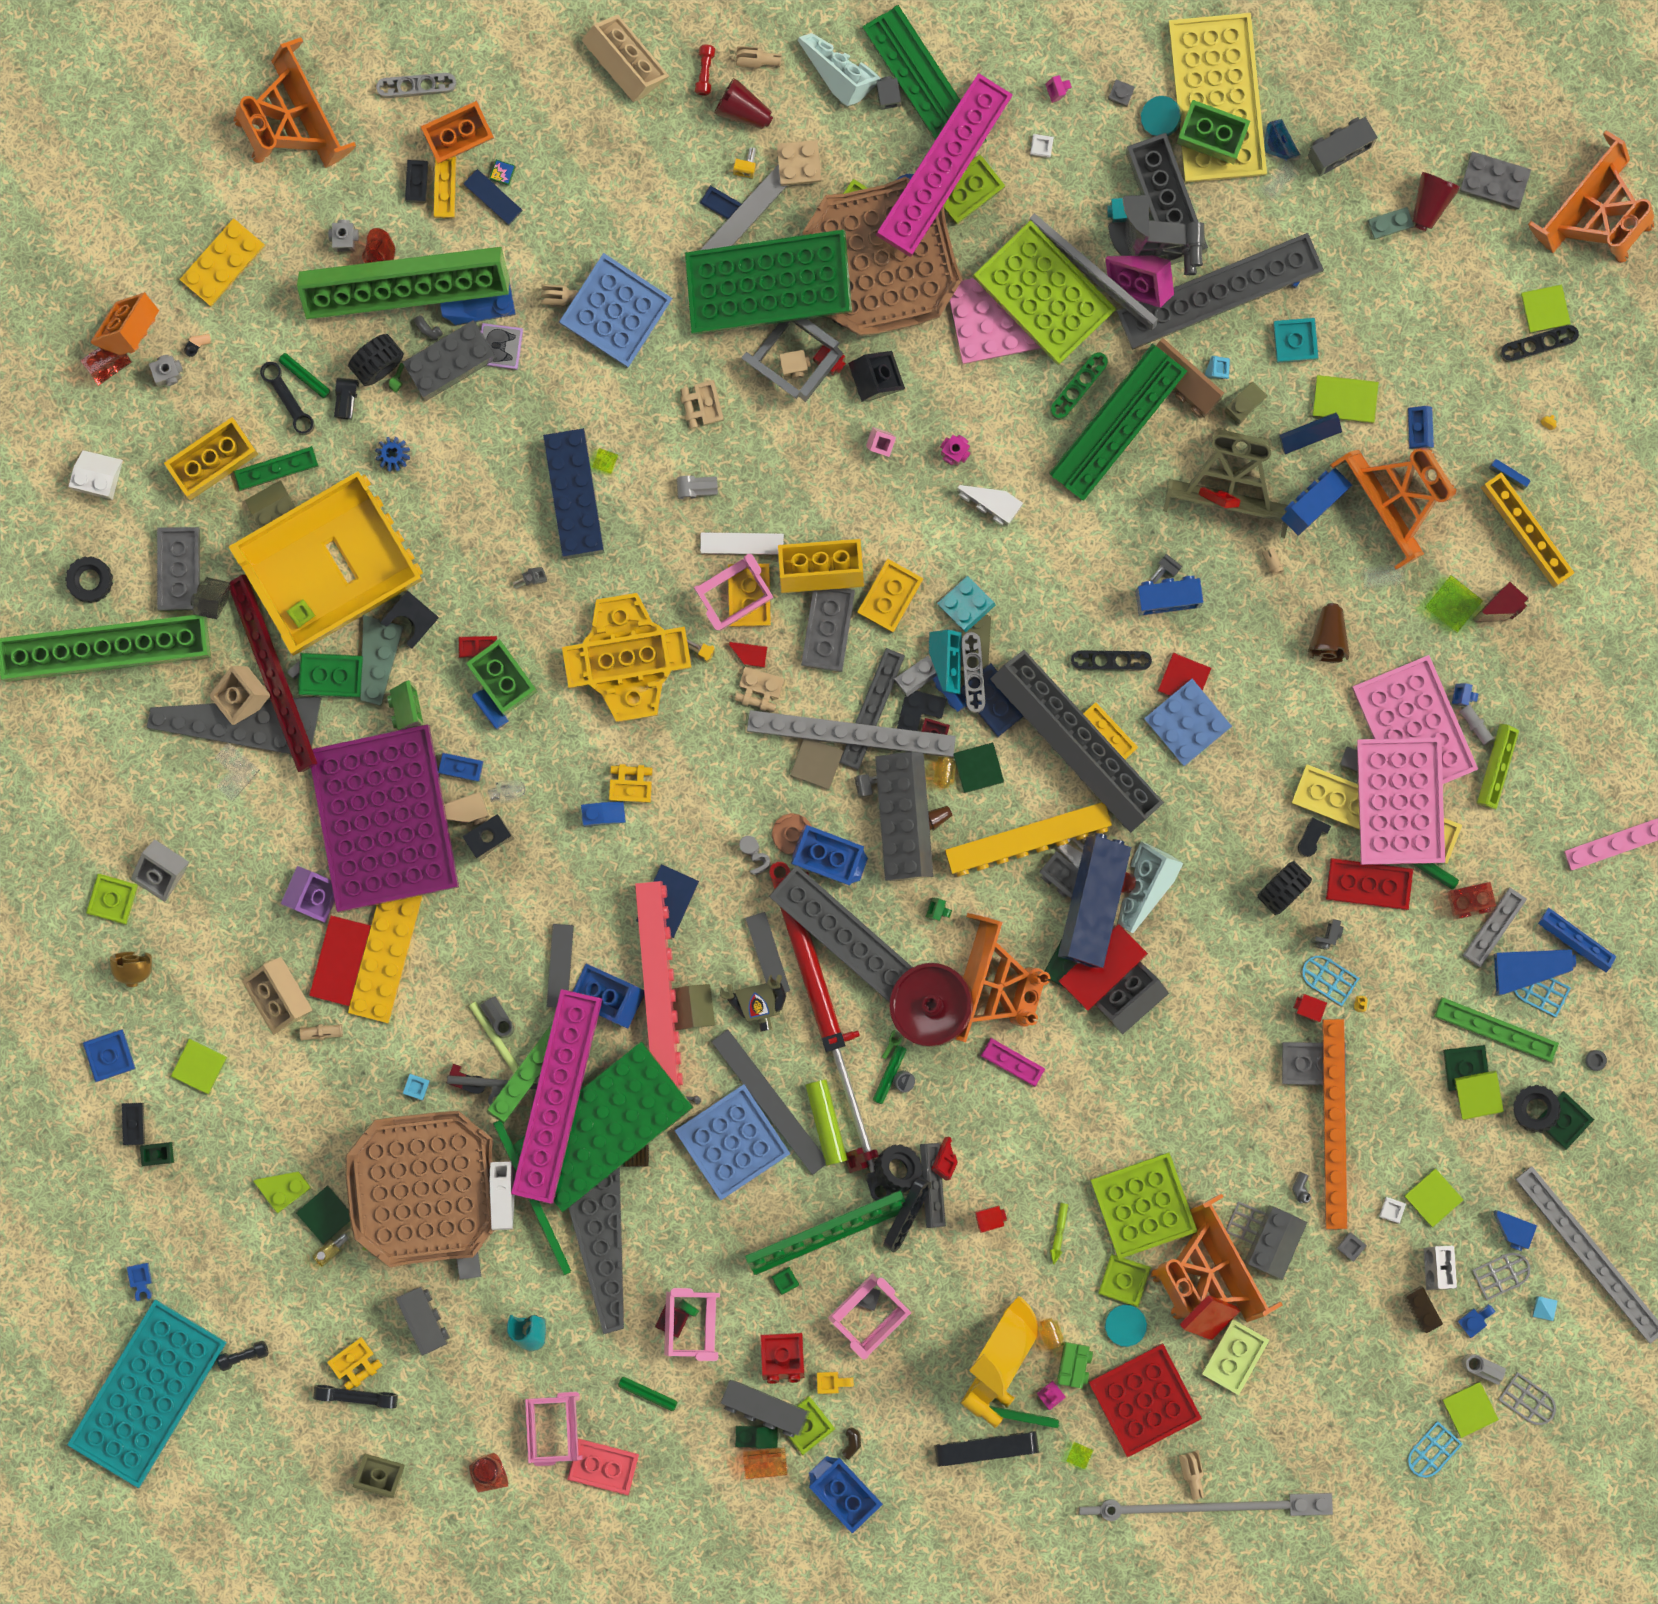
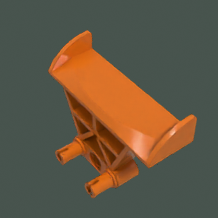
(306, 107)
(1585, 196)
(1420, 460)
(1030, 979)
(1226, 1261)

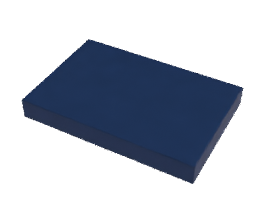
(998, 710)
(679, 894)

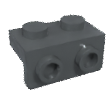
(1061, 874)
(1333, 933)

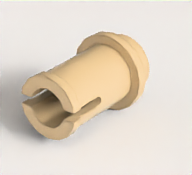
(1273, 562)

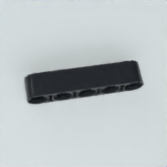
(986, 1449)

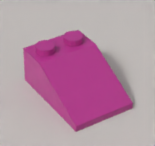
(1142, 277)

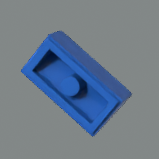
(1420, 427)
(490, 709)

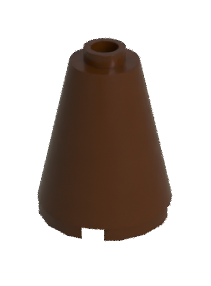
(1330, 636)

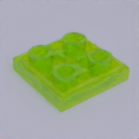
(1453, 604)

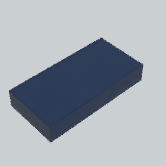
(720, 202)

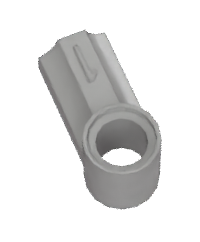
(691, 487)
(1484, 1369)

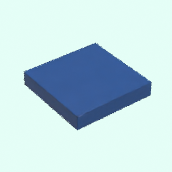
(109, 1055)

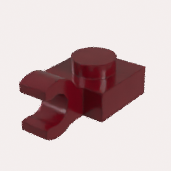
(858, 1159)

